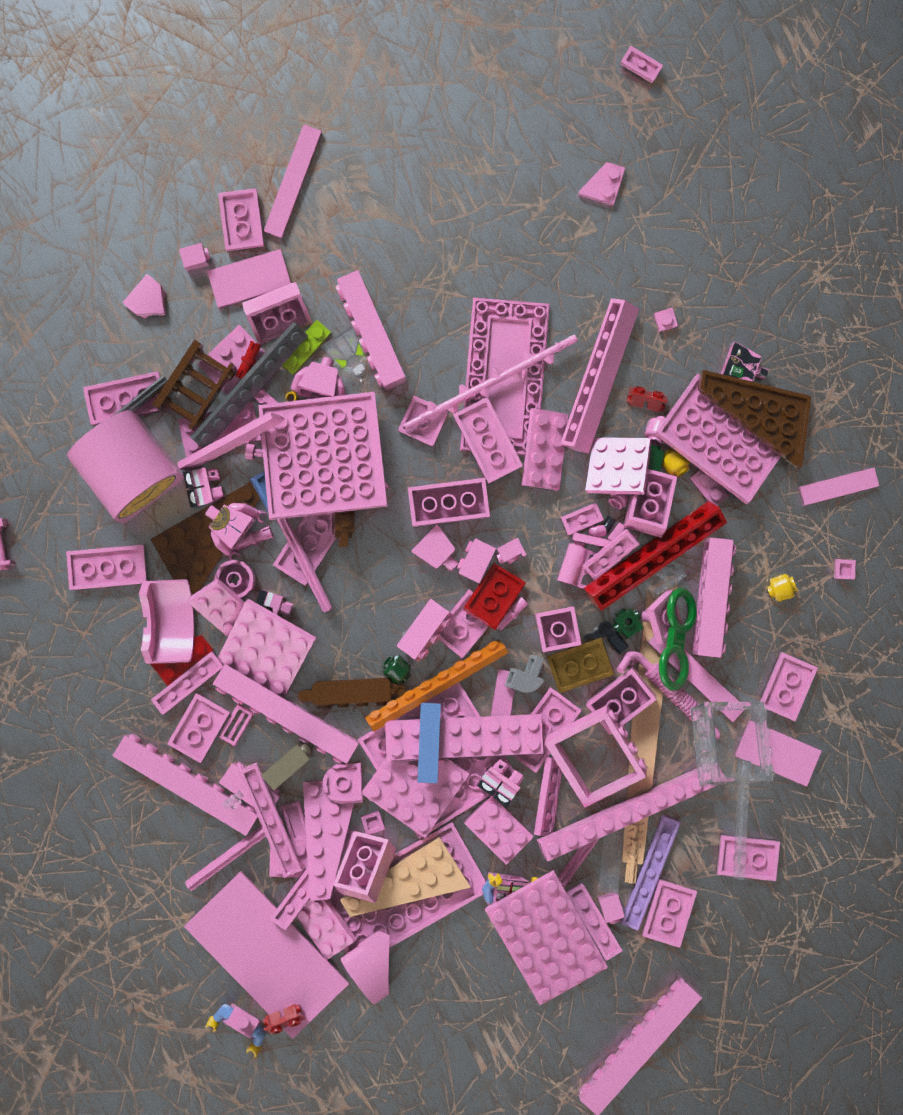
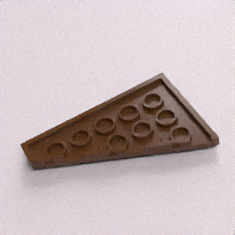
(767, 412)
(188, 545)

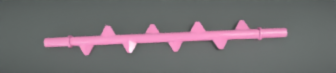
(484, 388)

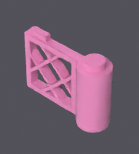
(572, 569)

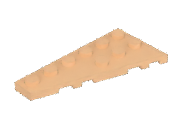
(417, 877)

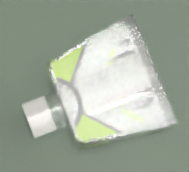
(346, 351)

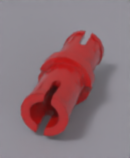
(248, 359)

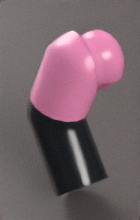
(602, 530)

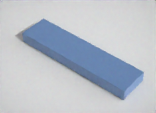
(429, 743)

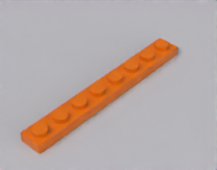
(436, 685)

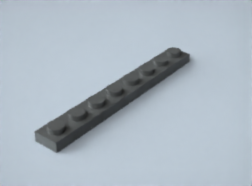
(249, 385)

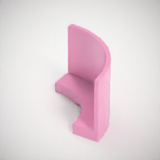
(169, 621)

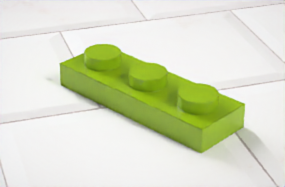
(316, 336)

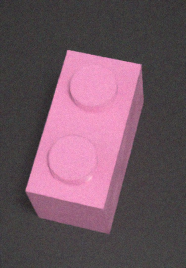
(476, 561)

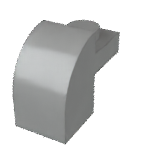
(528, 680)

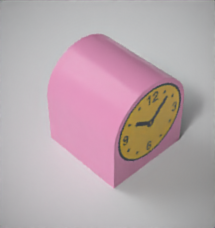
(124, 465)

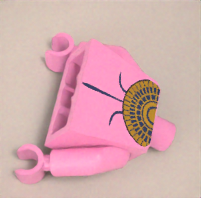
(231, 525)

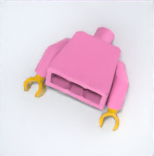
(317, 381)

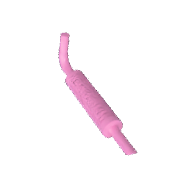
(680, 697)

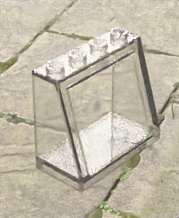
(706, 744)

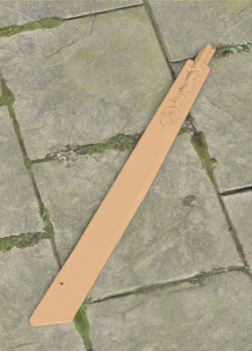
(645, 736)

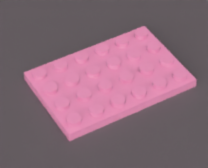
(717, 443)
(546, 937)

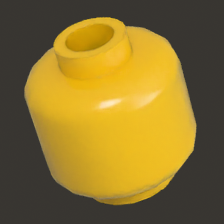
(675, 463)
(782, 587)

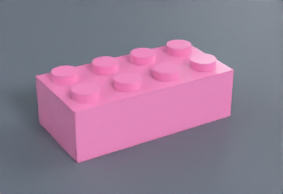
(448, 502)

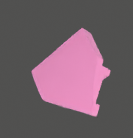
(146, 298)

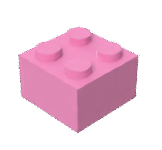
(557, 629)

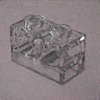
(666, 582)

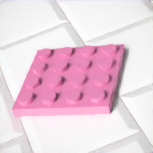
(266, 648)
(414, 803)

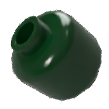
(396, 669)

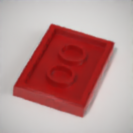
(494, 596)

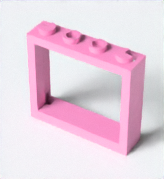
(568, 769)

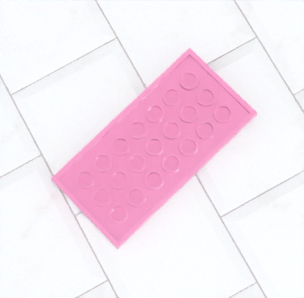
(411, 917)

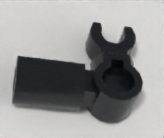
(605, 629)

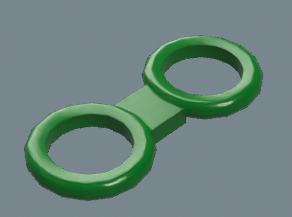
(676, 639)

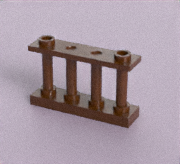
(184, 368)

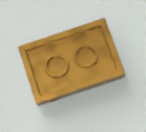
(580, 665)

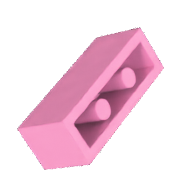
(425, 630)
(233, 782)

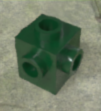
(634, 625)

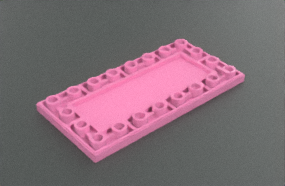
(497, 340)
(262, 957)

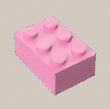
(651, 511)
(625, 696)
(498, 829)
(364, 867)

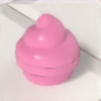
(618, 501)

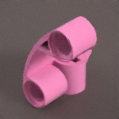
(370, 966)

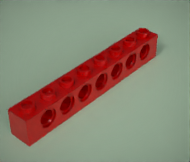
(655, 555)

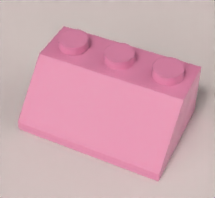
(275, 312)

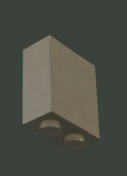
(287, 765)

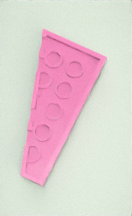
(325, 837)

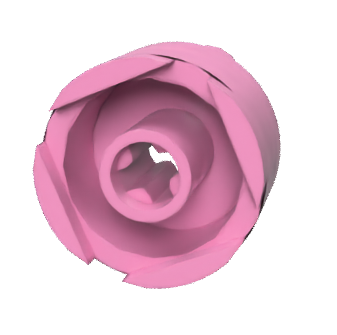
(239, 569)

